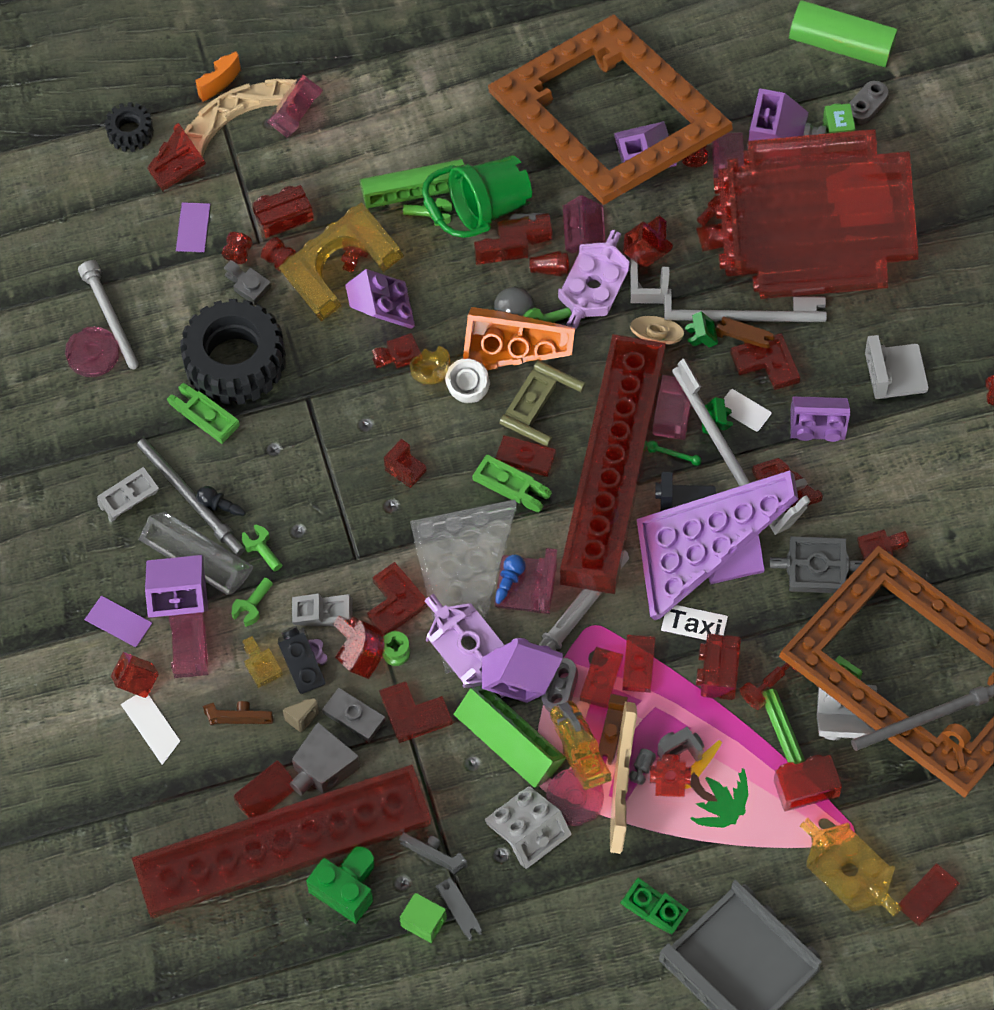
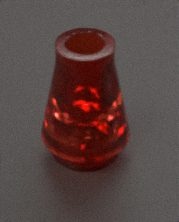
(550, 264)

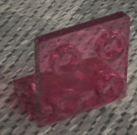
(535, 585)

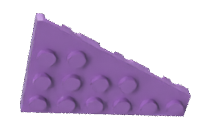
(698, 537)

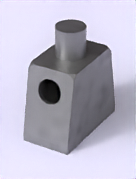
(322, 762)

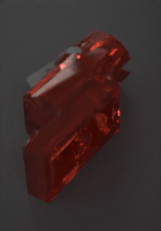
(514, 238)

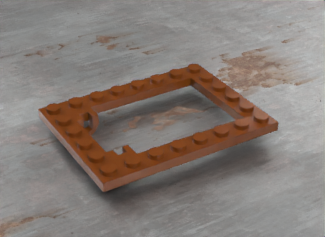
(610, 42)
(955, 764)

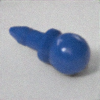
(513, 567)

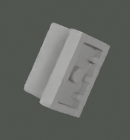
(895, 369)
(837, 721)
(529, 825)

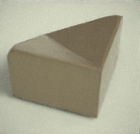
(301, 714)

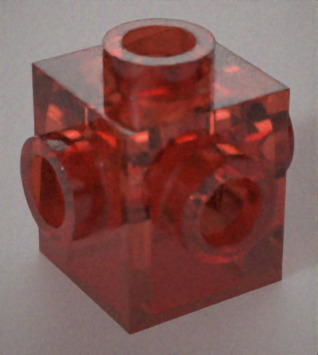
(670, 787)

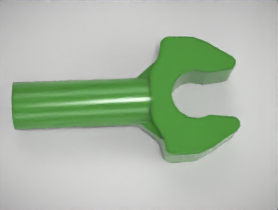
(417, 210)
(549, 317)
(260, 546)
(251, 604)

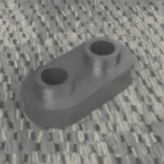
(869, 100)
(561, 687)

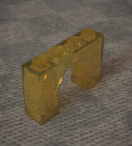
(354, 229)

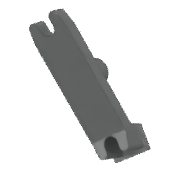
(430, 851)
(459, 908)

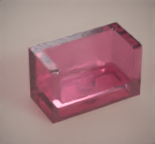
(294, 106)
(671, 410)
(189, 645)

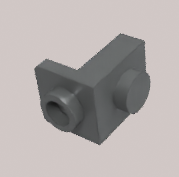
(681, 741)

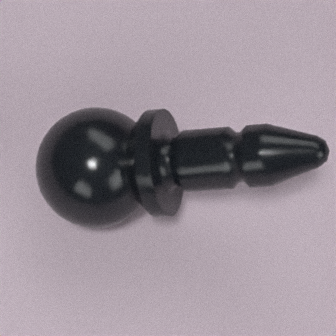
(210, 498)

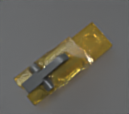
(579, 745)

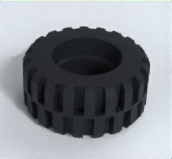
(229, 322)

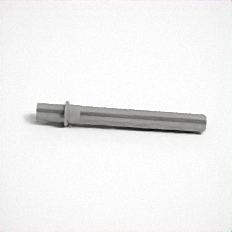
(572, 616)

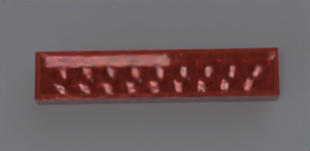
(613, 465)
(281, 841)

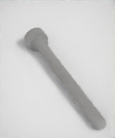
(91, 274)

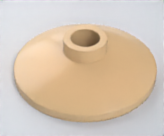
(657, 329)

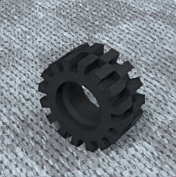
(127, 115)

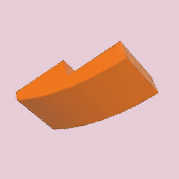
(225, 72)

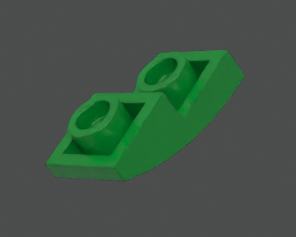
(654, 907)

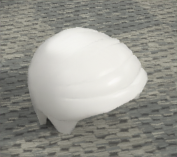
(467, 380)

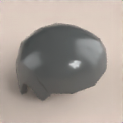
(514, 301)

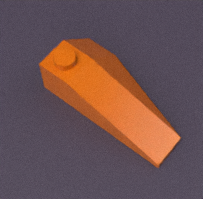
(510, 339)

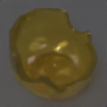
(430, 366)

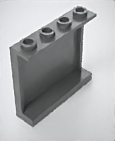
(741, 956)

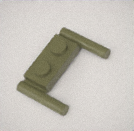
(533, 397)

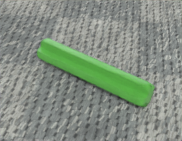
(782, 727)

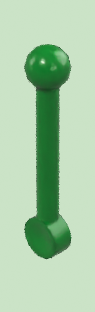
(652, 447)

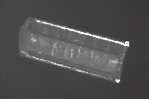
(177, 539)

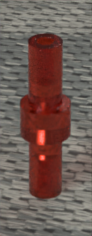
(710, 211)

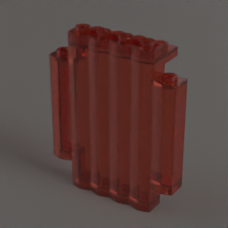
(816, 214)

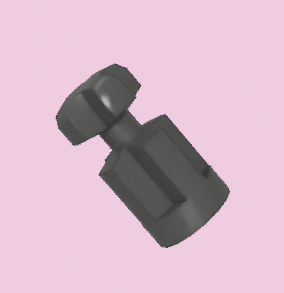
(642, 765)

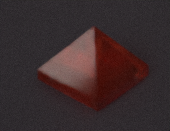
(708, 236)

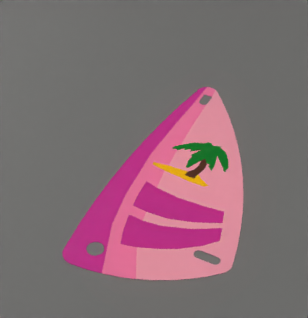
(730, 787)

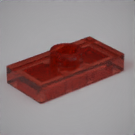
(526, 455)
(638, 663)
(601, 677)
(928, 894)

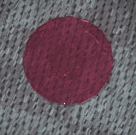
(92, 352)
(572, 800)

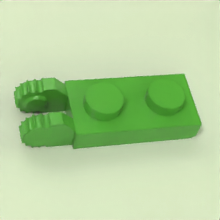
(205, 413)
(510, 483)

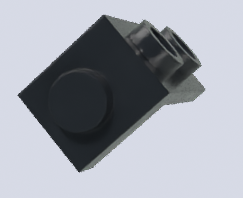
(677, 495)
(300, 659)

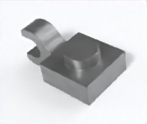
(249, 284)

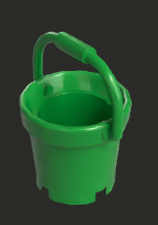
(480, 193)

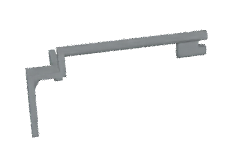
(803, 306)
(691, 386)

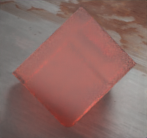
(403, 465)
(134, 675)

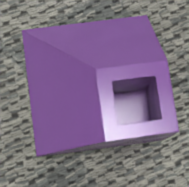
(639, 139)
(380, 297)

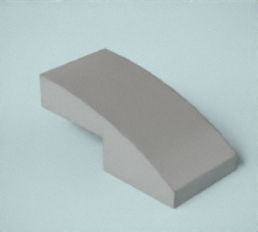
(319, 611)

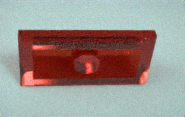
(264, 791)

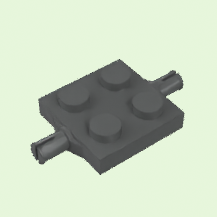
(816, 564)

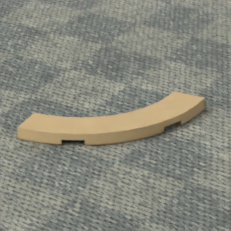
(233, 104)
(620, 786)

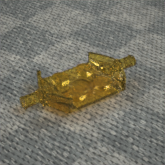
(839, 846)

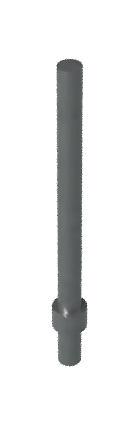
(222, 531)
(976, 697)

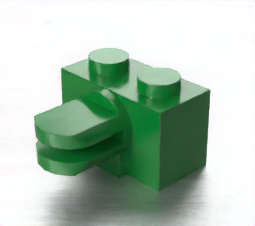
(343, 885)

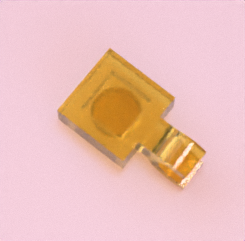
(260, 665)

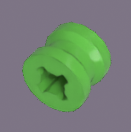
(397, 655)

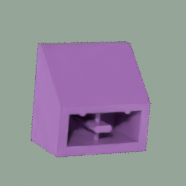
(776, 116)
(819, 418)
(175, 586)
(520, 669)

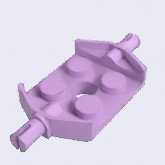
(598, 263)
(446, 633)

